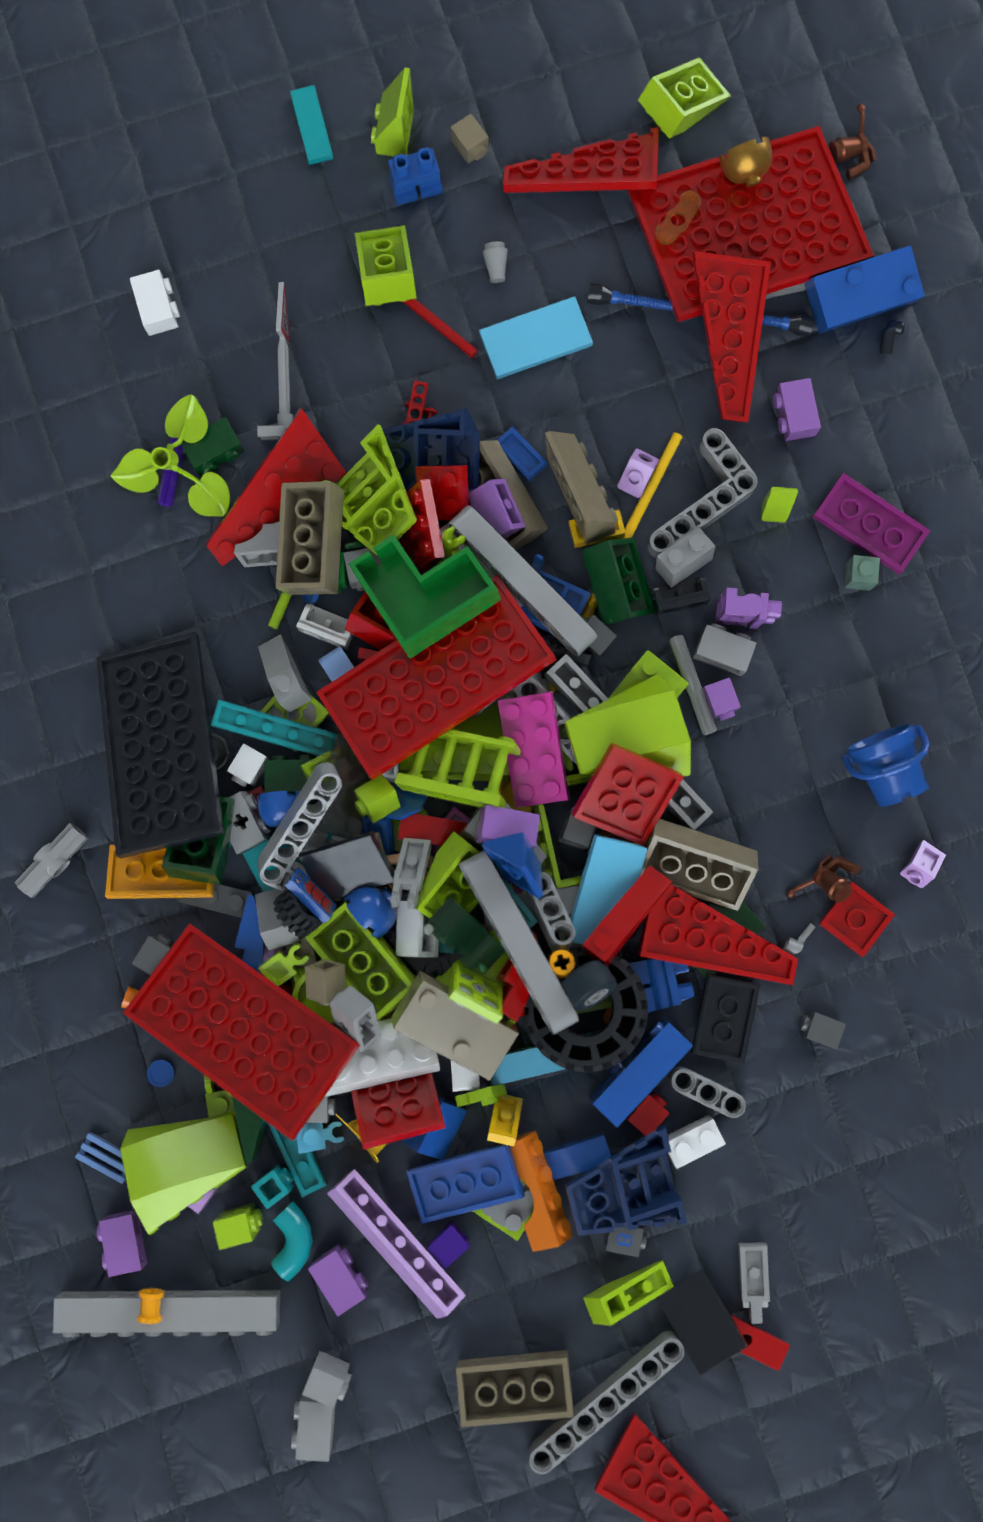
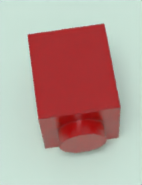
(648, 1114)

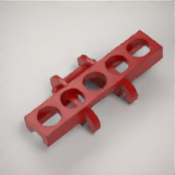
(418, 406)

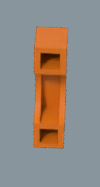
(548, 1223)

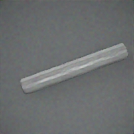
(694, 687)

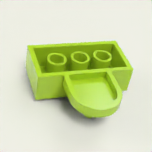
(368, 962)

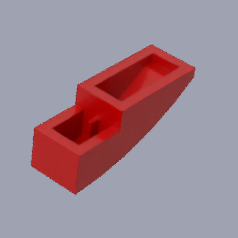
(429, 828)
(514, 991)

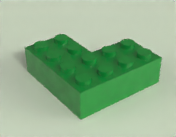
(426, 605)

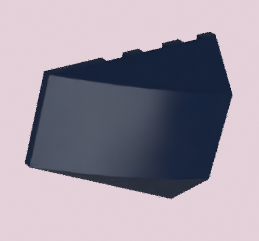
(436, 441)
(627, 1190)

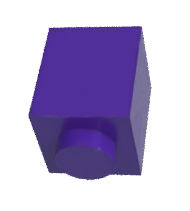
(448, 1244)

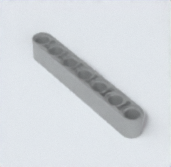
(523, 581)
(518, 942)
(599, 1414)

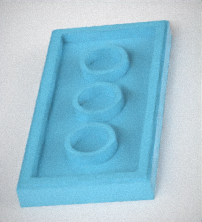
(535, 337)
(607, 876)

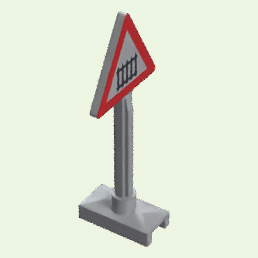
(284, 418)

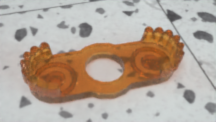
(686, 207)

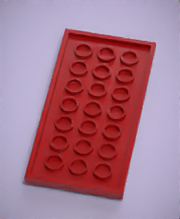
(402, 704)
(242, 1031)

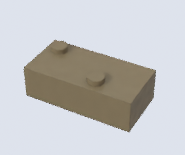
(309, 538)
(452, 1030)
(514, 1388)

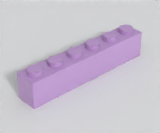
(396, 1244)

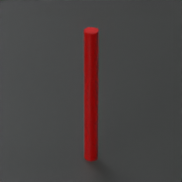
(443, 328)

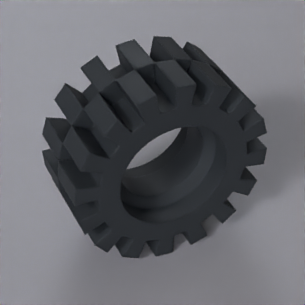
(295, 914)

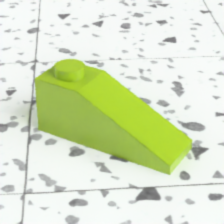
(627, 1294)

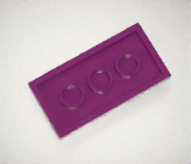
(871, 523)

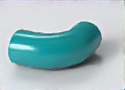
(297, 1244)

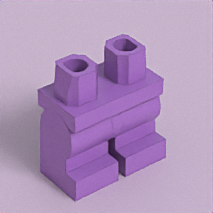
(746, 609)

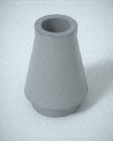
(495, 259)

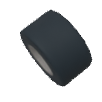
(589, 985)

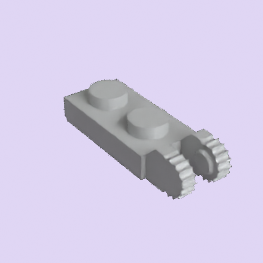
(410, 870)

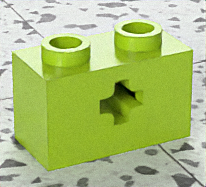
(237, 1225)

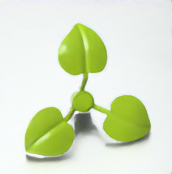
(138, 467)

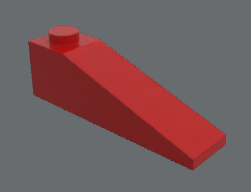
(626, 916)

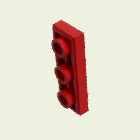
(763, 1345)

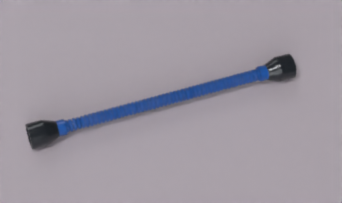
(600, 295)

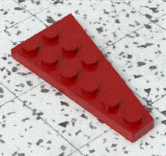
(593, 167)
(733, 311)

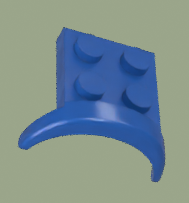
(574, 596)

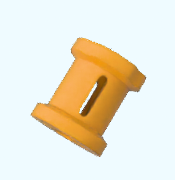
(566, 956)
(150, 1306)

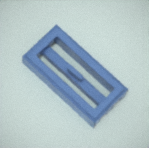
(91, 1137)

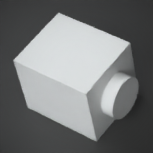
(247, 766)

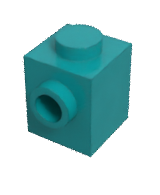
(273, 1186)

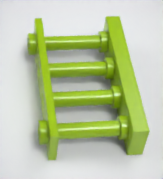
(464, 792)

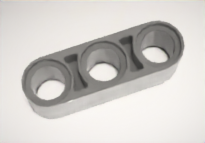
(556, 924)
(717, 1099)

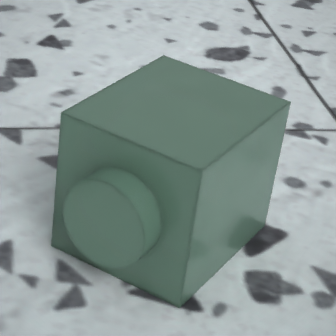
(862, 572)

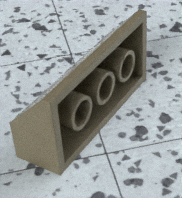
(496, 465)
(579, 486)
(701, 863)

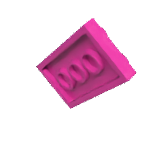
(539, 771)

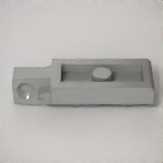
(754, 1279)

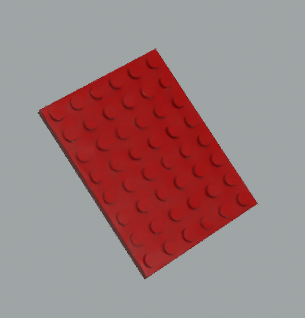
(791, 218)

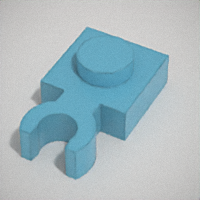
(313, 1137)

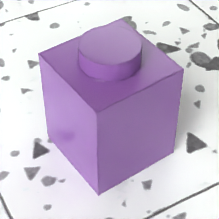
(722, 699)

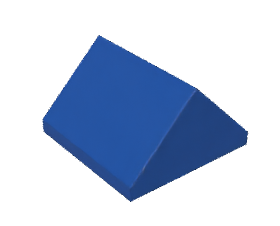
(516, 862)
(438, 1142)

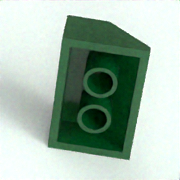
(618, 581)

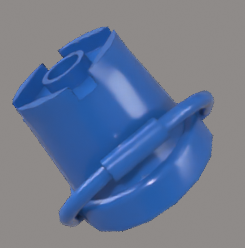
(890, 763)

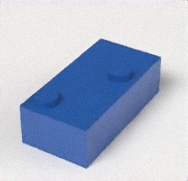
(864, 289)
(640, 1072)

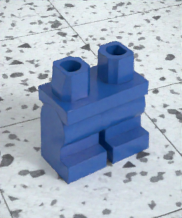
(414, 170)
(662, 983)

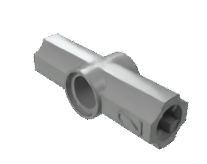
(51, 860)

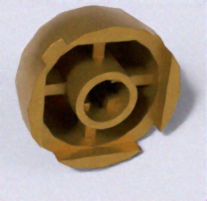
(747, 162)

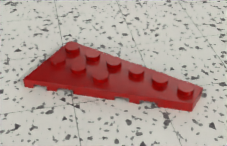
(296, 458)
(698, 936)
(652, 1482)

